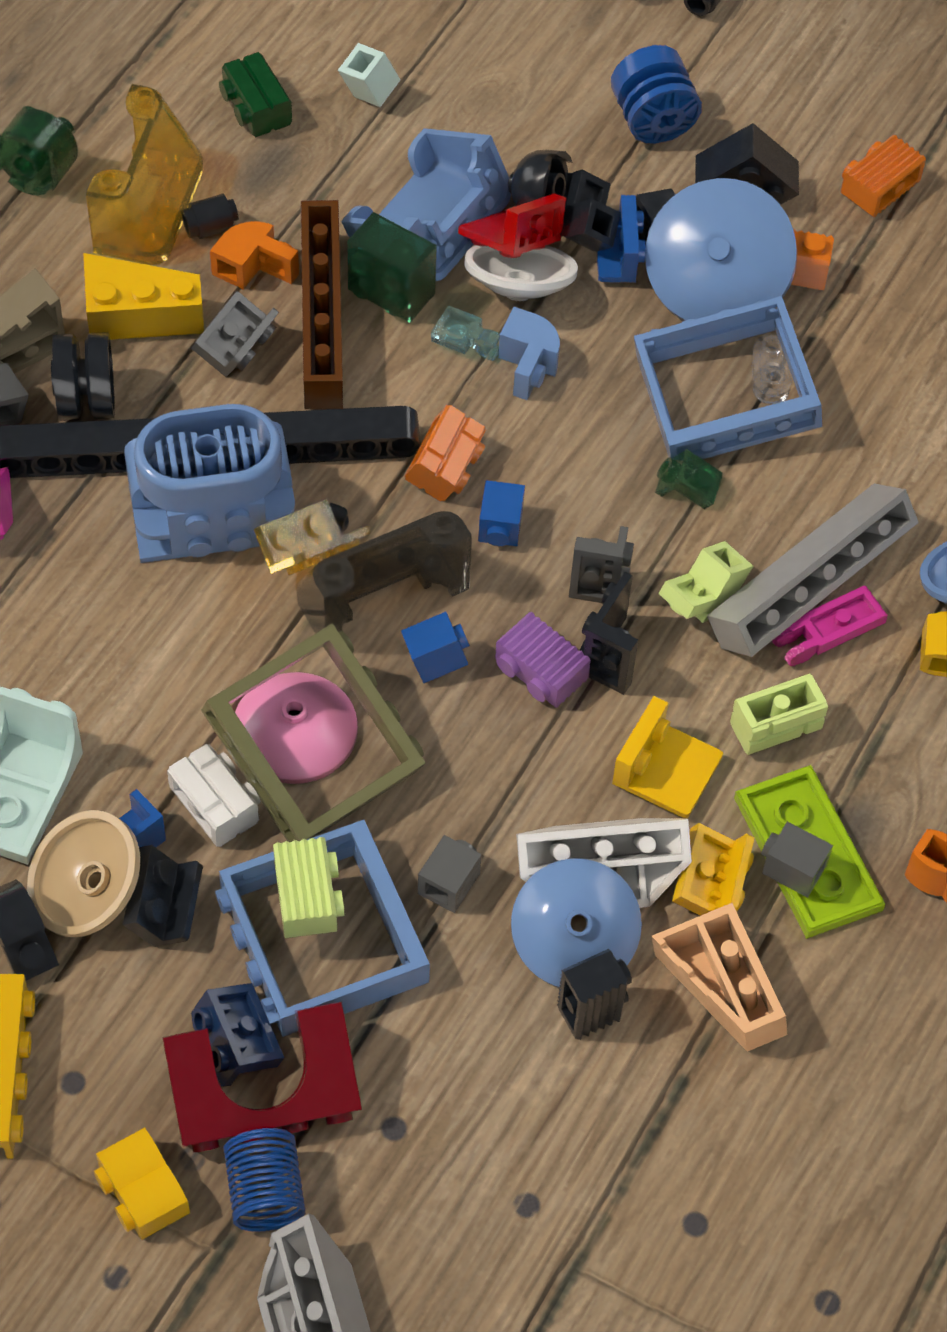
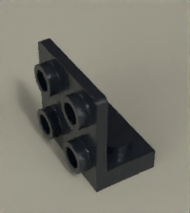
(608, 645)

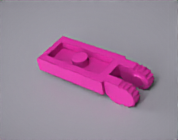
(832, 625)

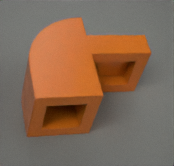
(252, 248)

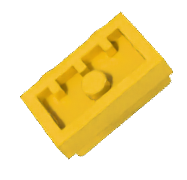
(665, 763)

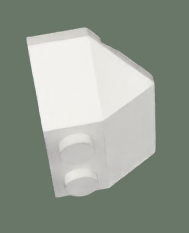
(641, 850)

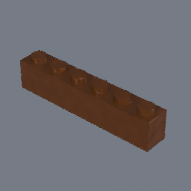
(321, 305)

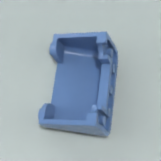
(453, 183)

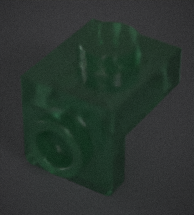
(689, 477)

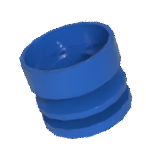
(656, 94)

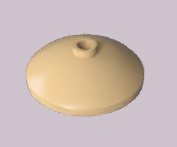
(84, 873)

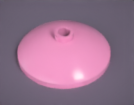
(305, 744)

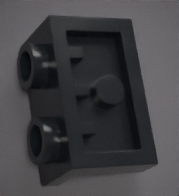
(163, 898)

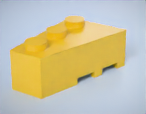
(140, 299)

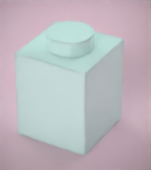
(369, 74)

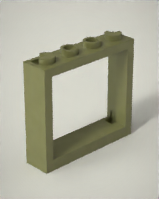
(258, 770)

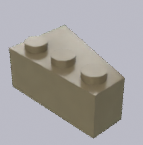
(28, 321)

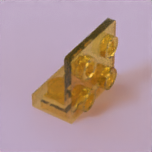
(304, 538)

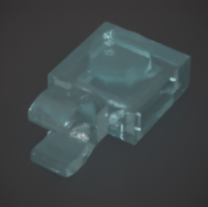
(463, 330)

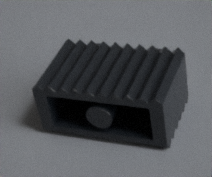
(593, 993)

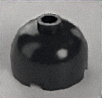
(540, 175)

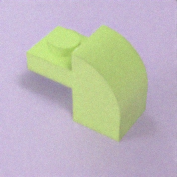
(710, 582)

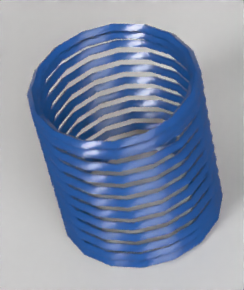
(273, 1158)

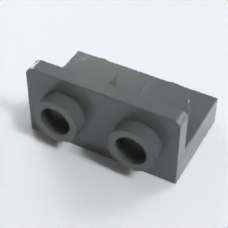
(599, 564)

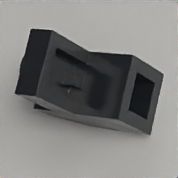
(587, 216)
(23, 933)

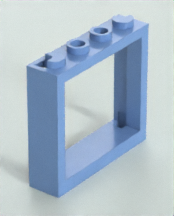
(743, 428)
(260, 872)

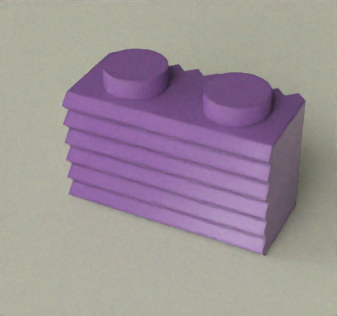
(542, 660)

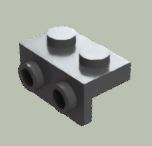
(233, 333)

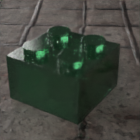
(391, 267)

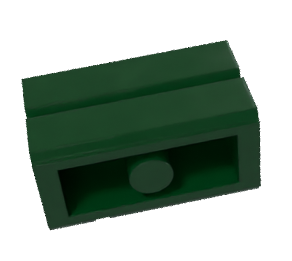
(255, 94)

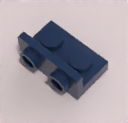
(237, 1031)

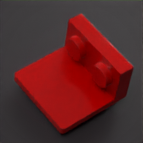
(520, 227)

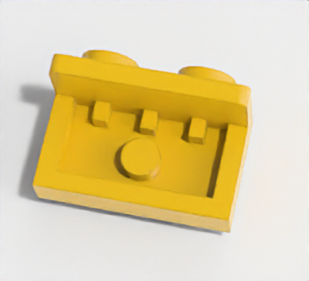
(715, 871)

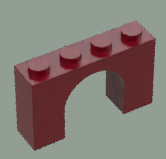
(325, 1089)

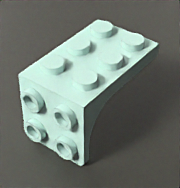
(36, 763)

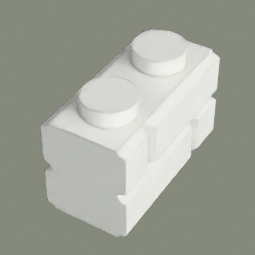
(214, 794)

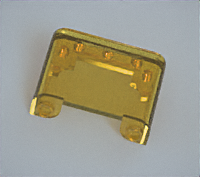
(139, 210)

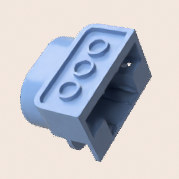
(206, 481)

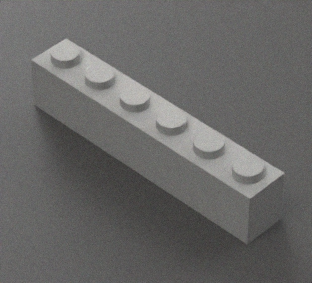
(812, 569)

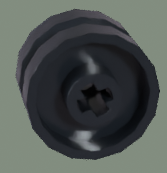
(83, 376)

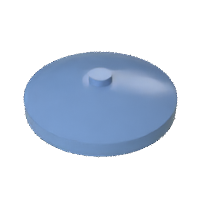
(720, 249)

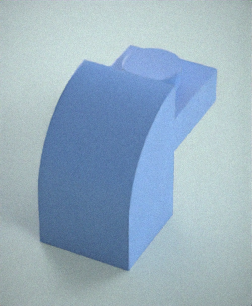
(531, 344)

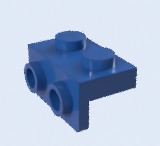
(622, 260)

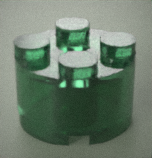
(37, 150)

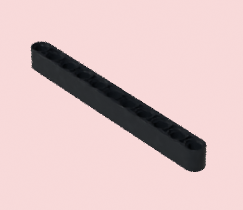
(308, 437)

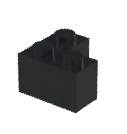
(754, 159)

